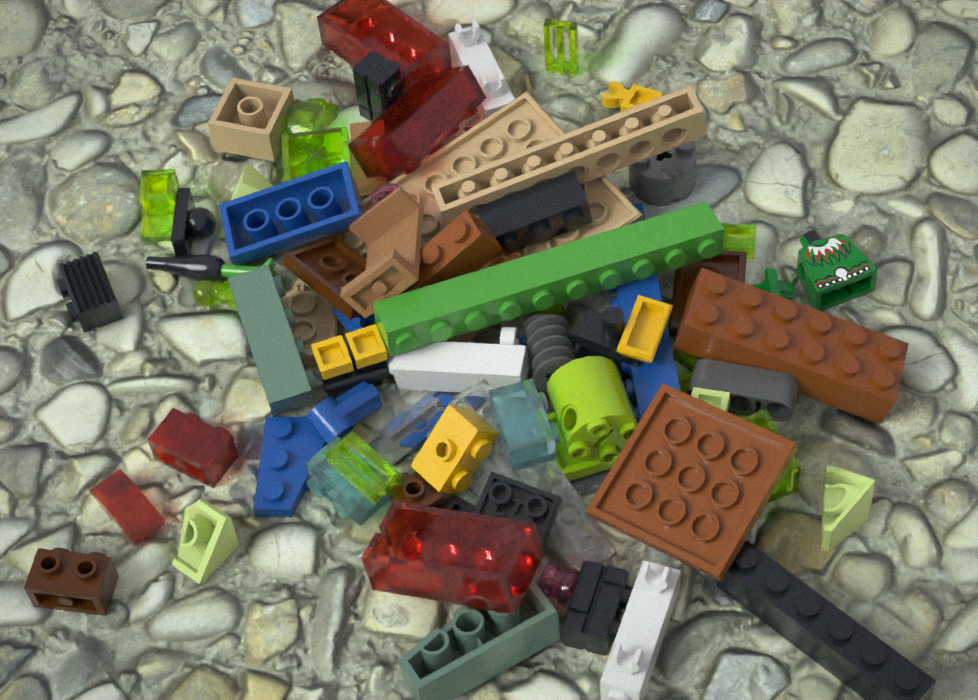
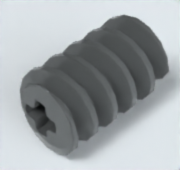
(547, 346)

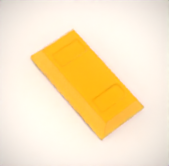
(644, 329)

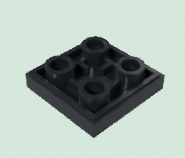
(519, 501)

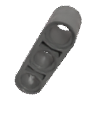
(749, 387)

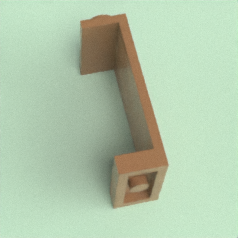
(394, 248)

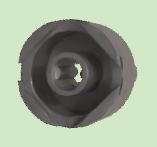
(665, 176)

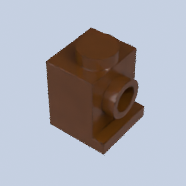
(416, 491)

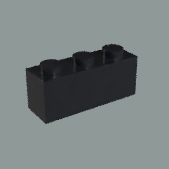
(537, 213)

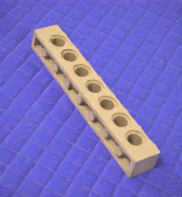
(587, 151)

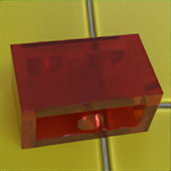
(193, 447)

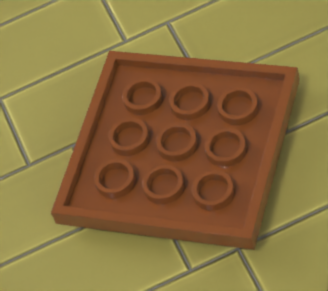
(692, 481)

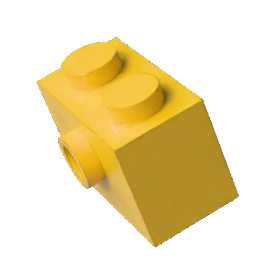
(455, 450)

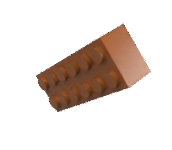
(827, 354)

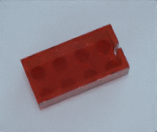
(366, 26)
(417, 122)
(453, 557)

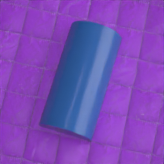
(291, 214)

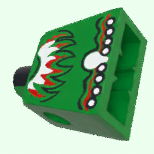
(833, 270)

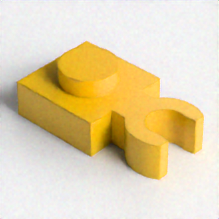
(628, 98)

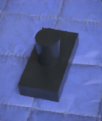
(603, 333)

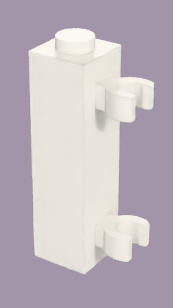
(471, 49)
(461, 364)
(640, 633)

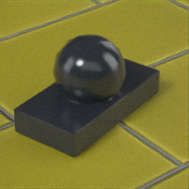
(189, 223)

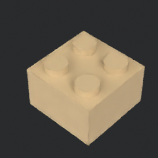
(250, 119)

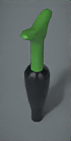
(202, 267)

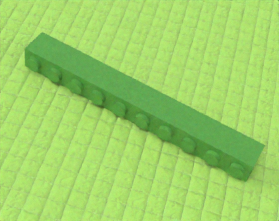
(548, 278)

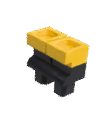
(345, 370)

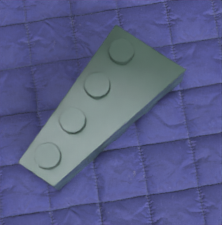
(271, 340)
(478, 647)

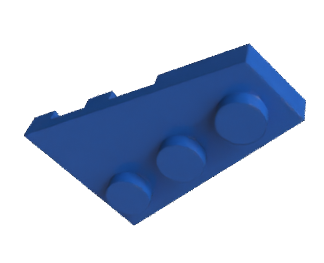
(282, 472)

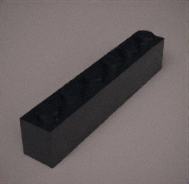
(822, 630)

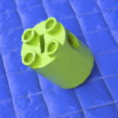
(591, 409)

